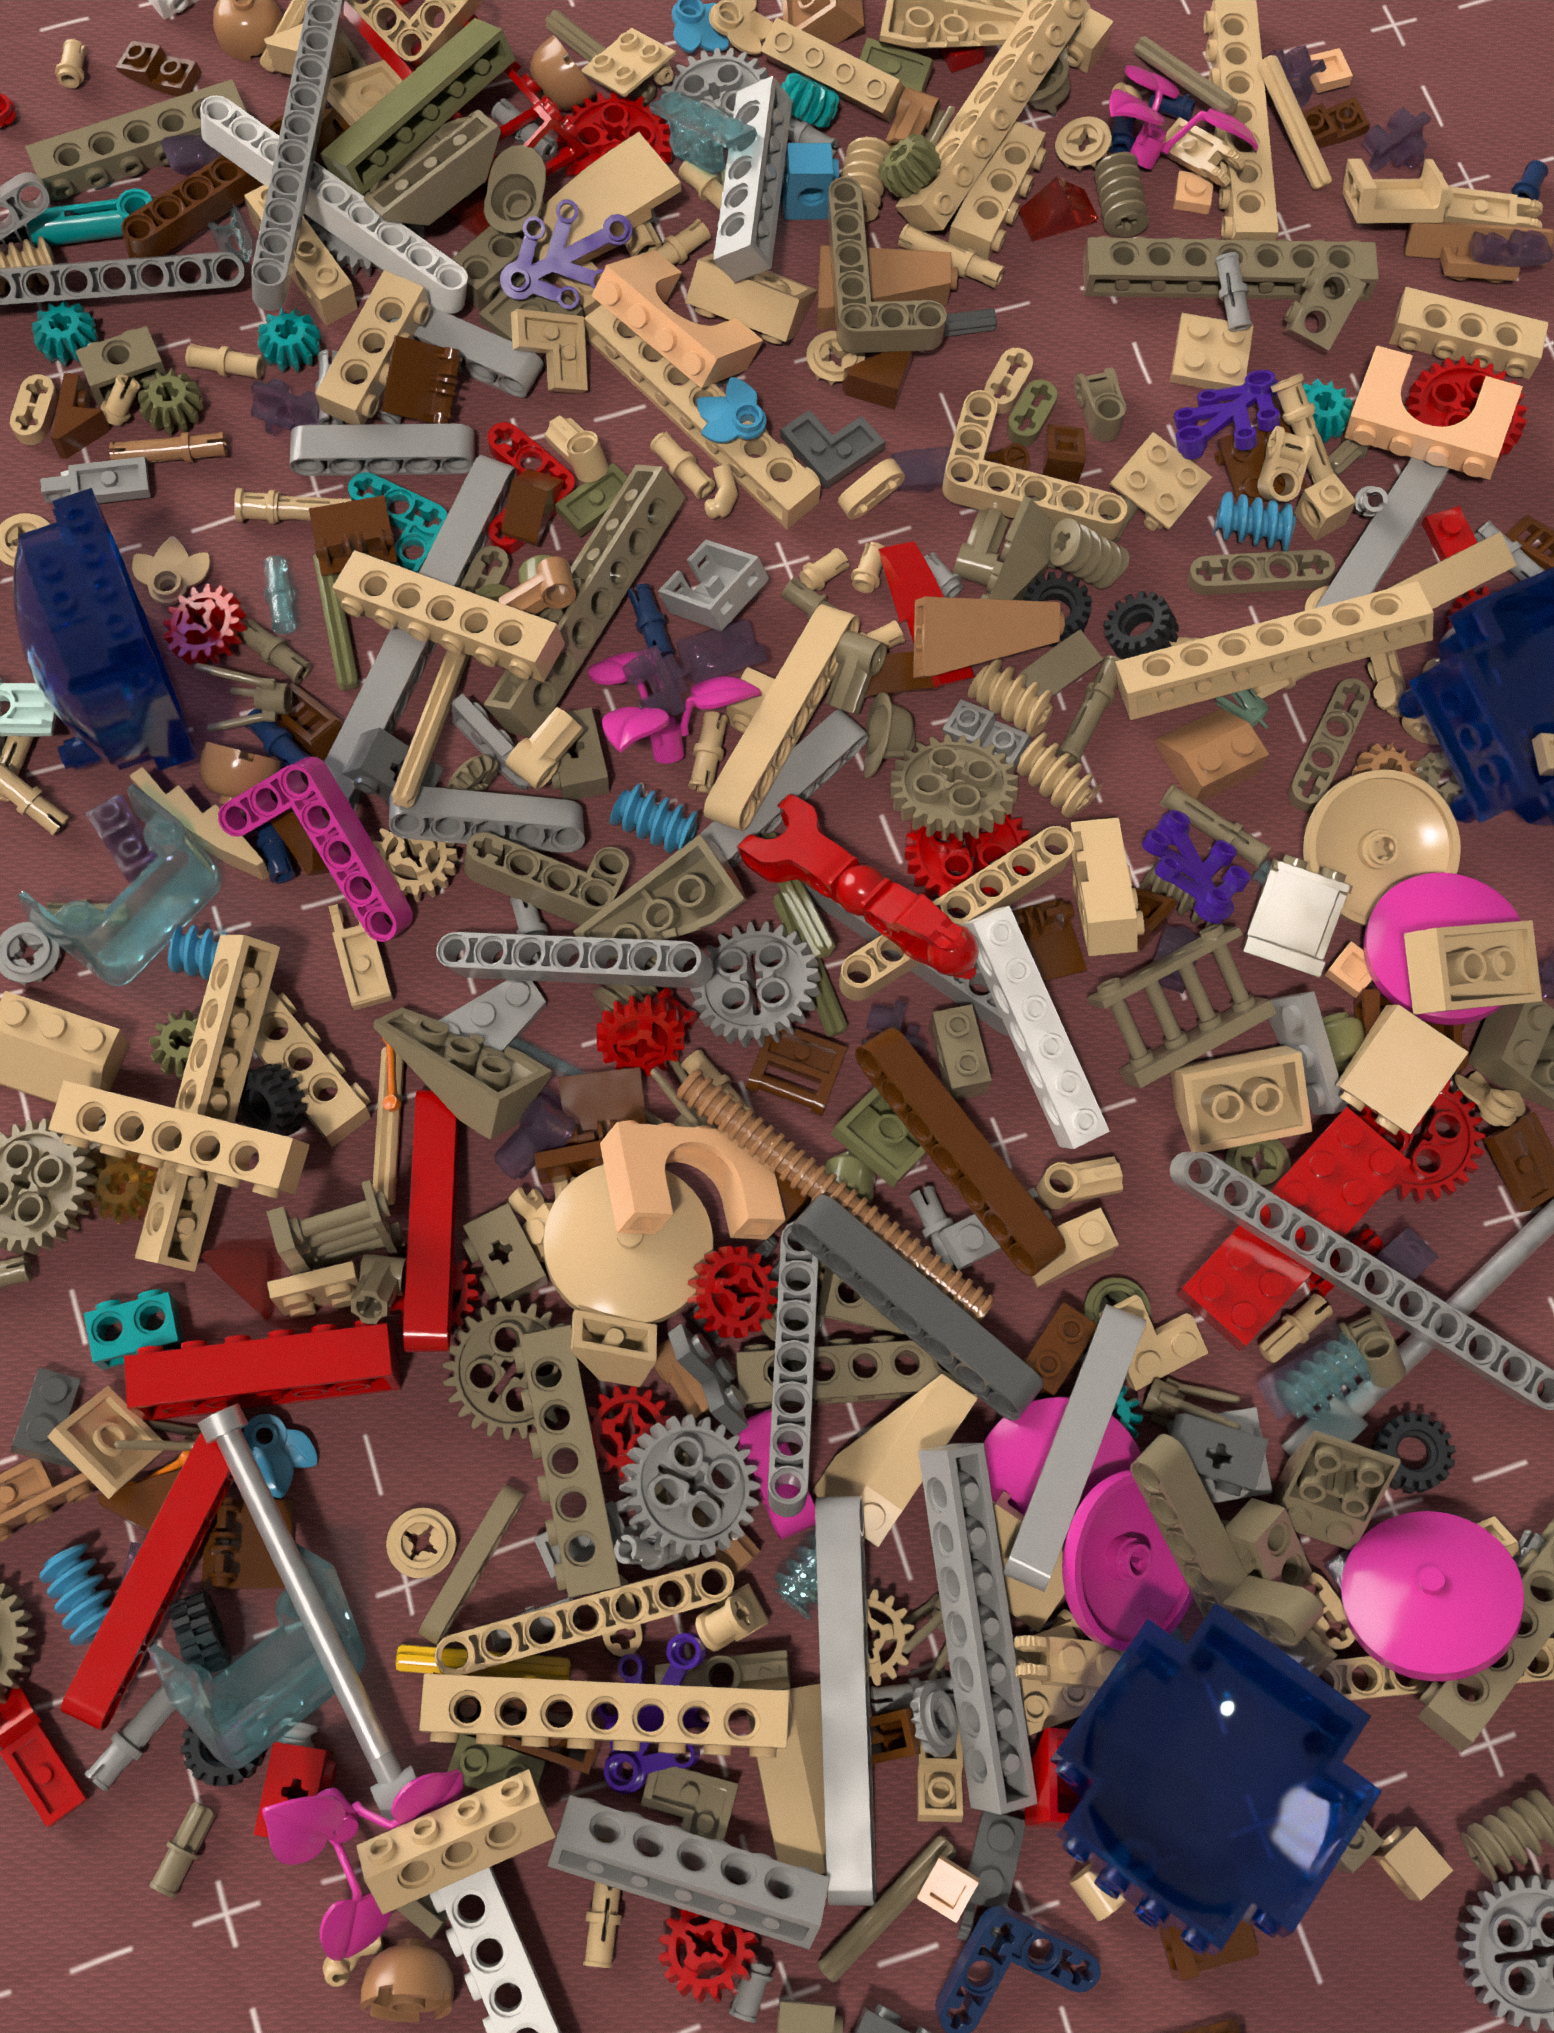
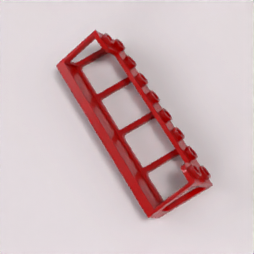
(542, 107)

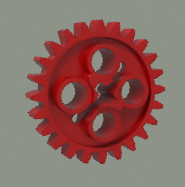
(611, 123)
(1459, 389)
(934, 860)
(1448, 1155)

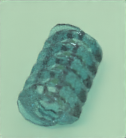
(1322, 1378)
(802, 1584)

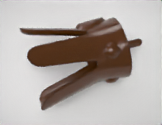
(1013, 455)

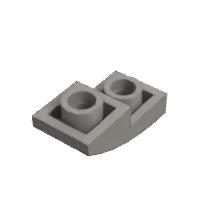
(981, 723)

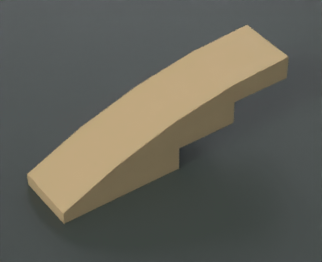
(1464, 570)
(204, 826)

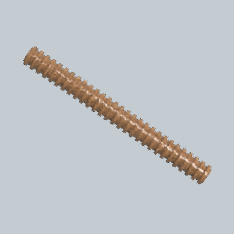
(814, 1181)

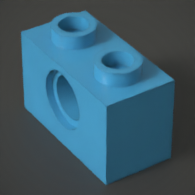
(807, 180)

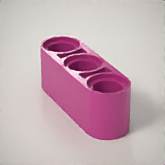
(757, 1440)

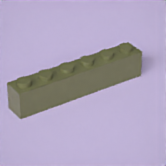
(418, 105)

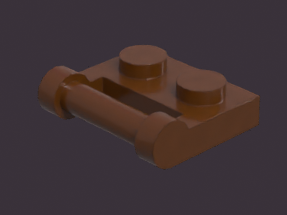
(802, 1056)

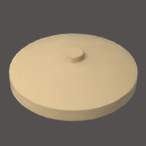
(1380, 833)
(624, 1272)

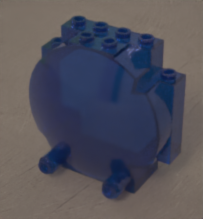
(94, 643)
(1493, 700)
(1213, 1782)

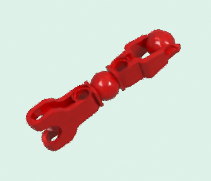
(861, 890)

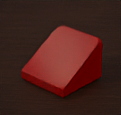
(963, 57)

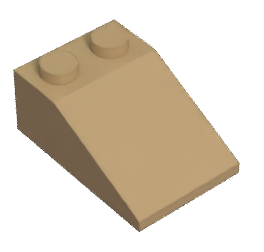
(1472, 966)

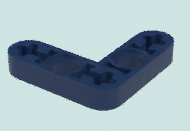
(1010, 1949)

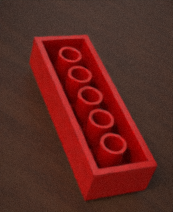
(1330, 1183)
(262, 1371)

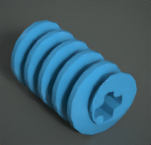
(1255, 520)
(654, 819)
(192, 953)
(76, 1593)

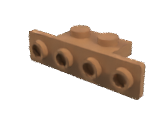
(1450, 244)
(30, 1495)

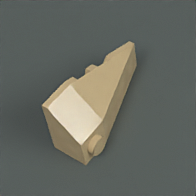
(945, 24)
(885, 1460)
(795, 1784)

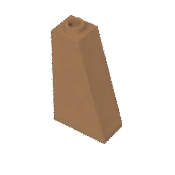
(892, 277)
(973, 631)

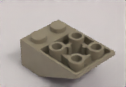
(1518, 1050)
(1333, 1488)

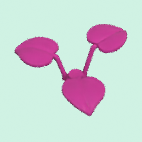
(1151, 137)
(631, 723)
(300, 1832)

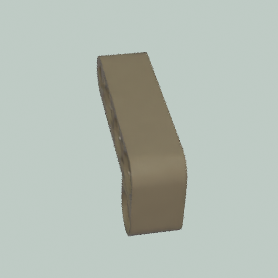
(543, 873)

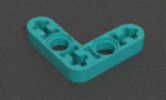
(413, 526)

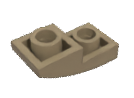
(1063, 664)

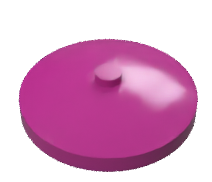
(1425, 904)
(1020, 1447)
(1120, 1566)
(1432, 1596)

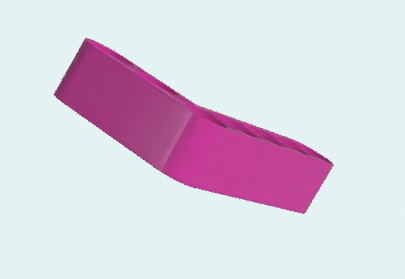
(327, 838)

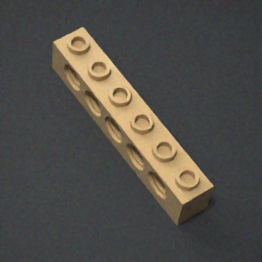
(434, 600)
(83, 1106)

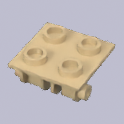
(630, 63)
(1160, 482)
(1049, 1704)

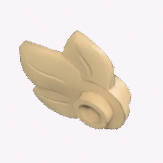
(741, 24)
(170, 568)
(1495, 1105)

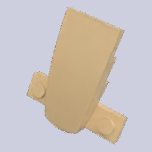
(621, 182)

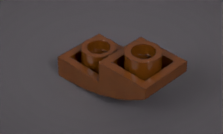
(152, 68)
(1336, 123)
(897, 677)

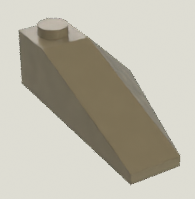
(473, 1080)

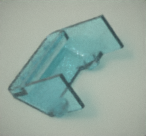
(145, 915)
(269, 1685)

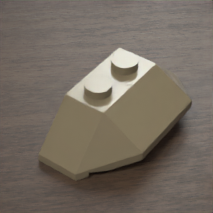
(437, 172)

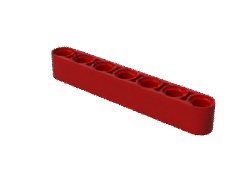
(431, 1226)
(149, 1587)

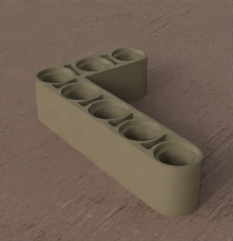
(872, 319)
(1206, 1554)

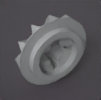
(12, 949)
(935, 1720)

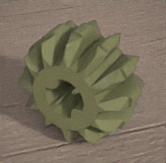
(909, 165)
(170, 401)
(167, 1043)

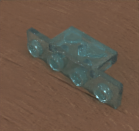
(700, 130)

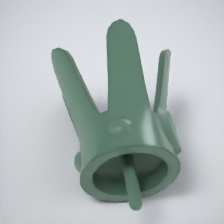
(1252, 709)

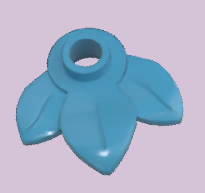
(694, 29)
(727, 413)
(277, 1458)

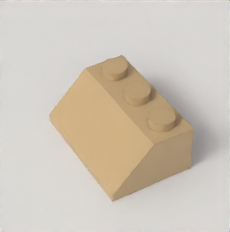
(760, 302)
(52, 1045)
(1242, 1099)

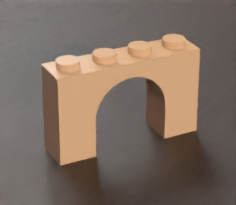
(636, 295)
(1467, 447)
(638, 1185)

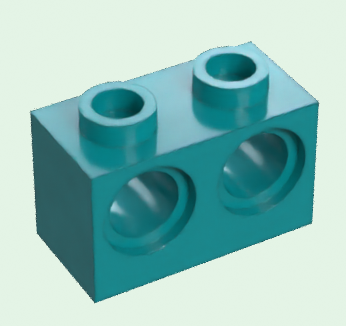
(134, 1333)

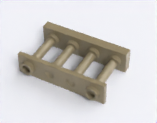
(1212, 1027)
(336, 1234)

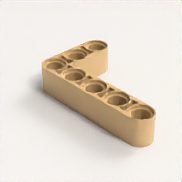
(418, 26)
(1017, 482)

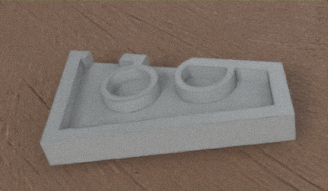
(498, 1013)
(1302, 1028)

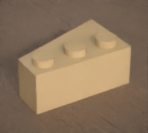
(1104, 888)

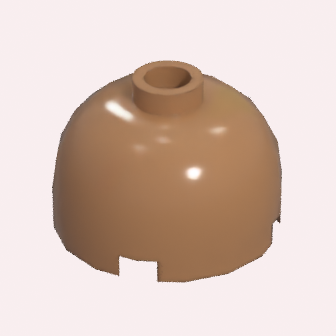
(245, 25)
(559, 76)
(233, 771)
(408, 1982)

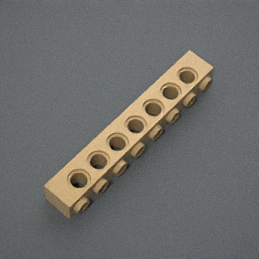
(1235, 56)
(993, 109)
(631, 357)
(1275, 650)
(210, 1088)
(445, 1692)

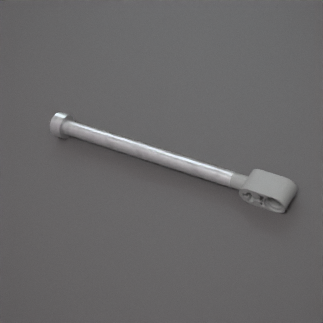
(1345, 1417)
(226, 1430)

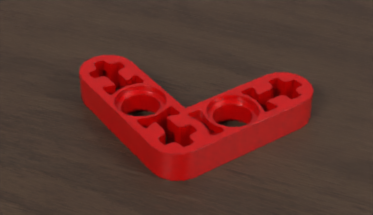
(525, 449)

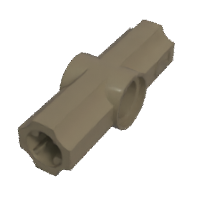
(751, 1671)

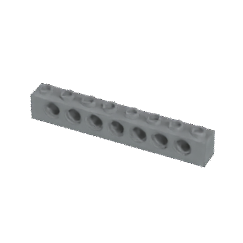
(977, 1628)

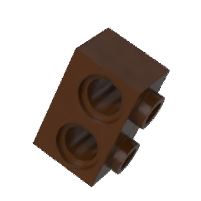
(1060, 1348)

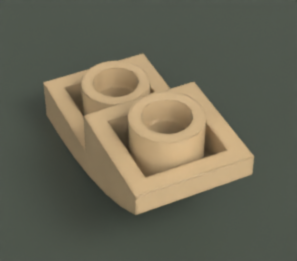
(940, 1785)

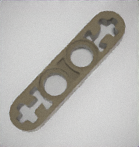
(1259, 565)
(1327, 743)
(471, 1564)

